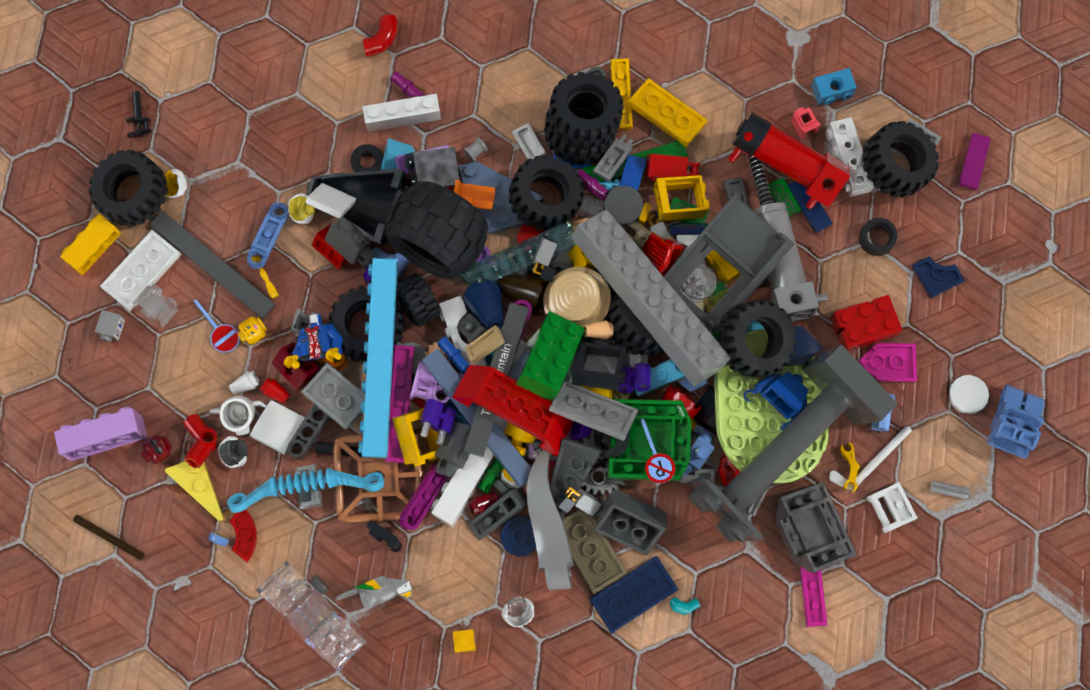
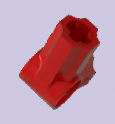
(201, 448)

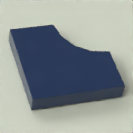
(935, 277)

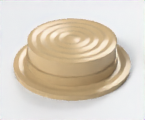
(578, 296)

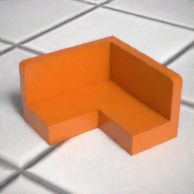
(479, 196)

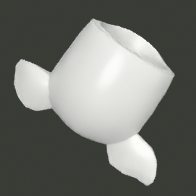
(237, 413)

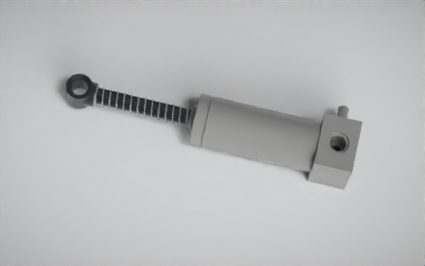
(788, 278)

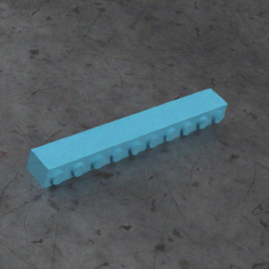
(379, 358)

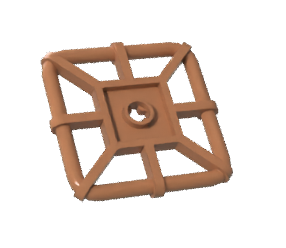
(365, 467)

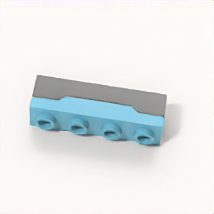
(662, 377)

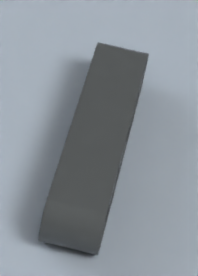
(308, 423)

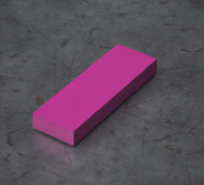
(813, 598)

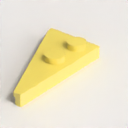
(198, 485)

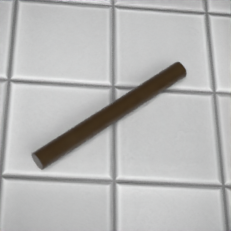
(109, 537)

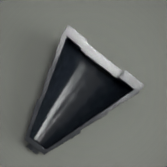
(374, 197)

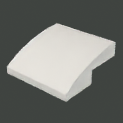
(276, 426)

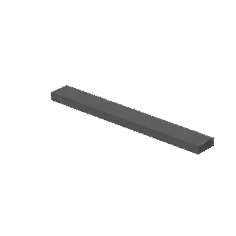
(212, 265)

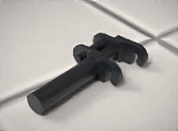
(138, 117)

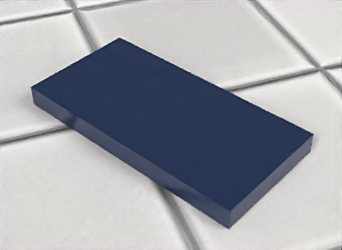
(633, 594)

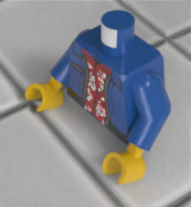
(316, 343)

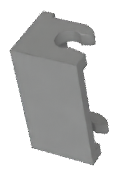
(311, 498)

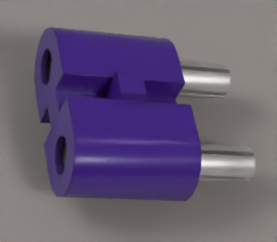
(637, 377)
(438, 418)

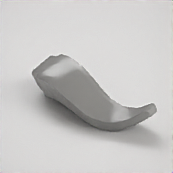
(548, 528)

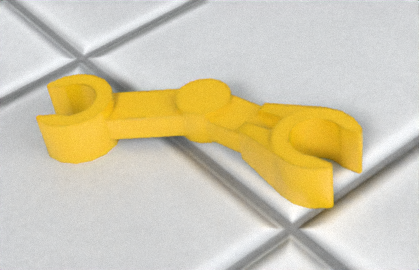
(270, 287)
(854, 466)

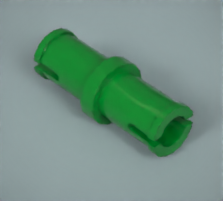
(491, 476)

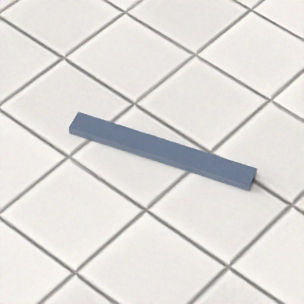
(498, 442)

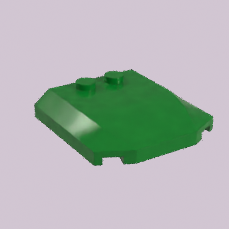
(670, 433)

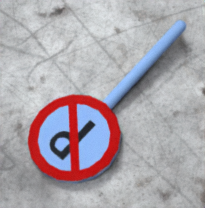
(659, 467)

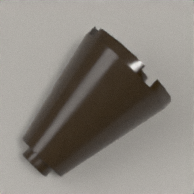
(524, 288)

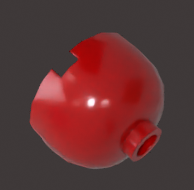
(679, 395)

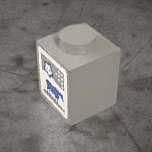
(109, 326)

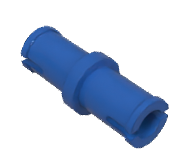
(453, 354)

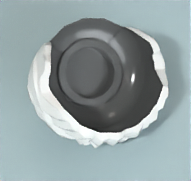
(233, 452)

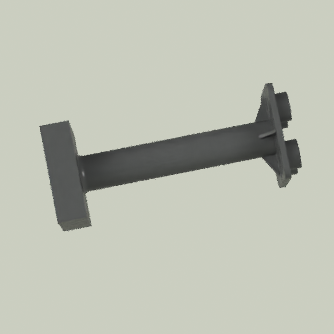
(844, 389)

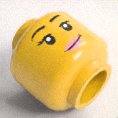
(251, 330)

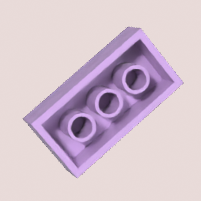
(100, 434)

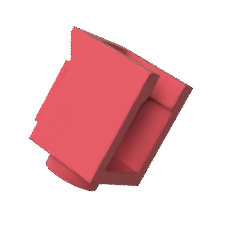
(801, 127)

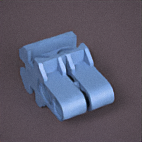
(1016, 422)

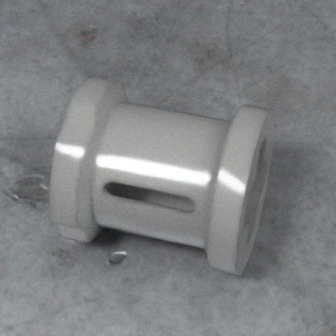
(475, 149)

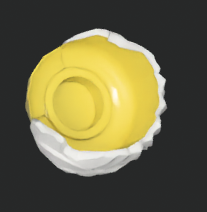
(299, 210)

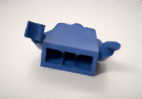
(784, 393)

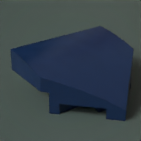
(805, 347)

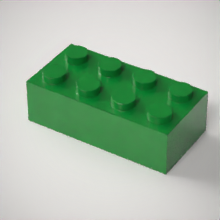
(550, 356)

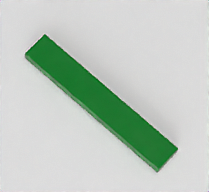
(670, 149)

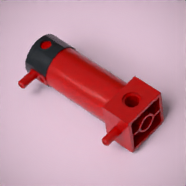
(792, 158)

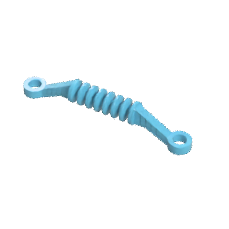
(332, 478)

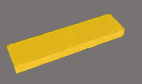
(621, 77)

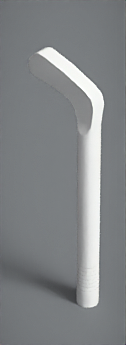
(836, 478)

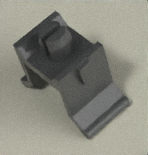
(471, 327)

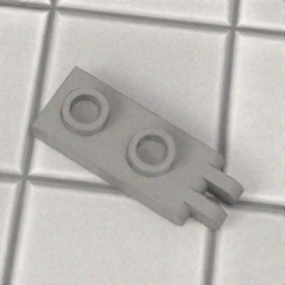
(613, 158)

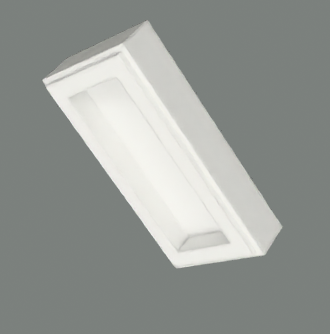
(528, 142)

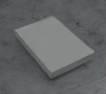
(335, 396)

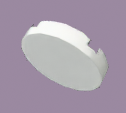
(968, 394)

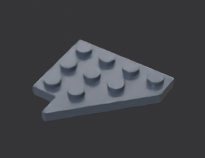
(502, 216)

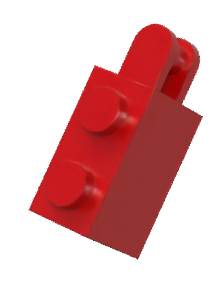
(668, 166)

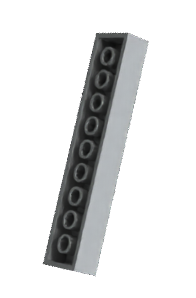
(650, 297)

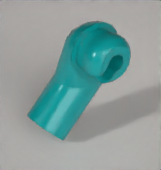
(682, 607)

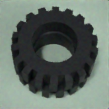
(417, 300)

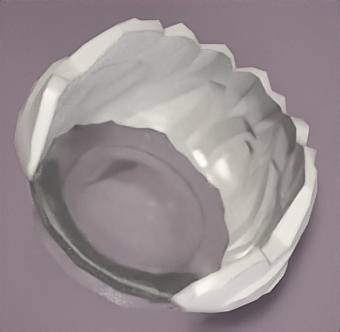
(518, 611)

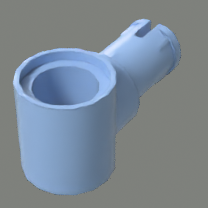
(402, 261)

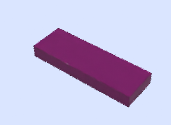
(974, 161)

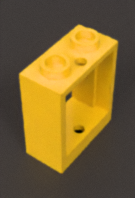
(674, 183)
(408, 442)

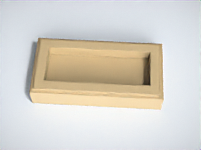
(484, 344)

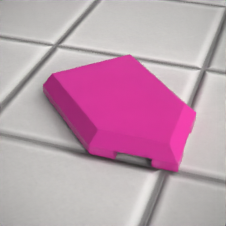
(891, 362)

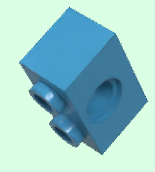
(841, 79)

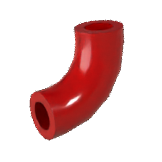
(383, 38)

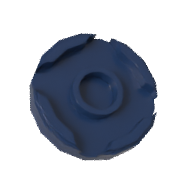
(518, 536)

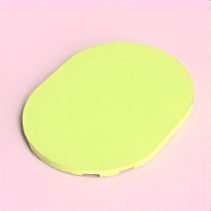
(749, 427)

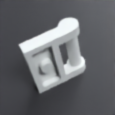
(897, 504)

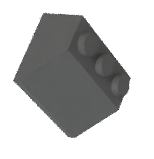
(631, 522)

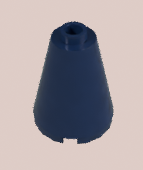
(485, 303)

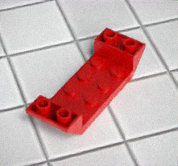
(514, 404)

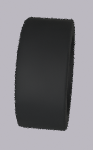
(887, 226)
(619, 448)

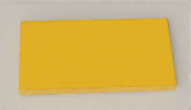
(667, 112)

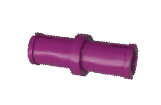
(407, 87)
(592, 185)

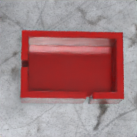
(866, 323)

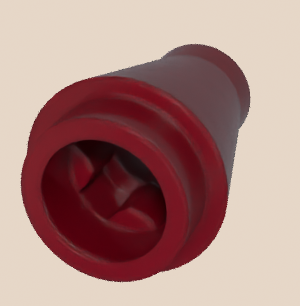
(482, 502)

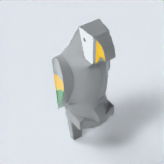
(380, 590)

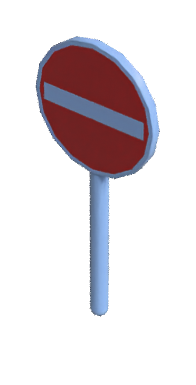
(223, 337)

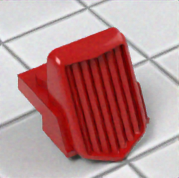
(662, 252)

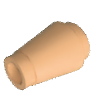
(599, 330)

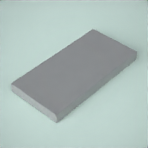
(593, 410)

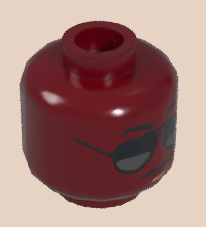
(156, 449)

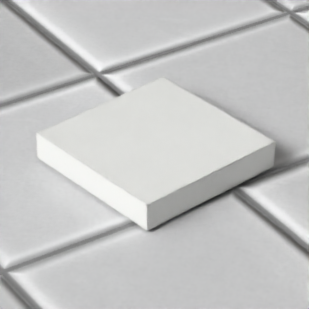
(330, 200)

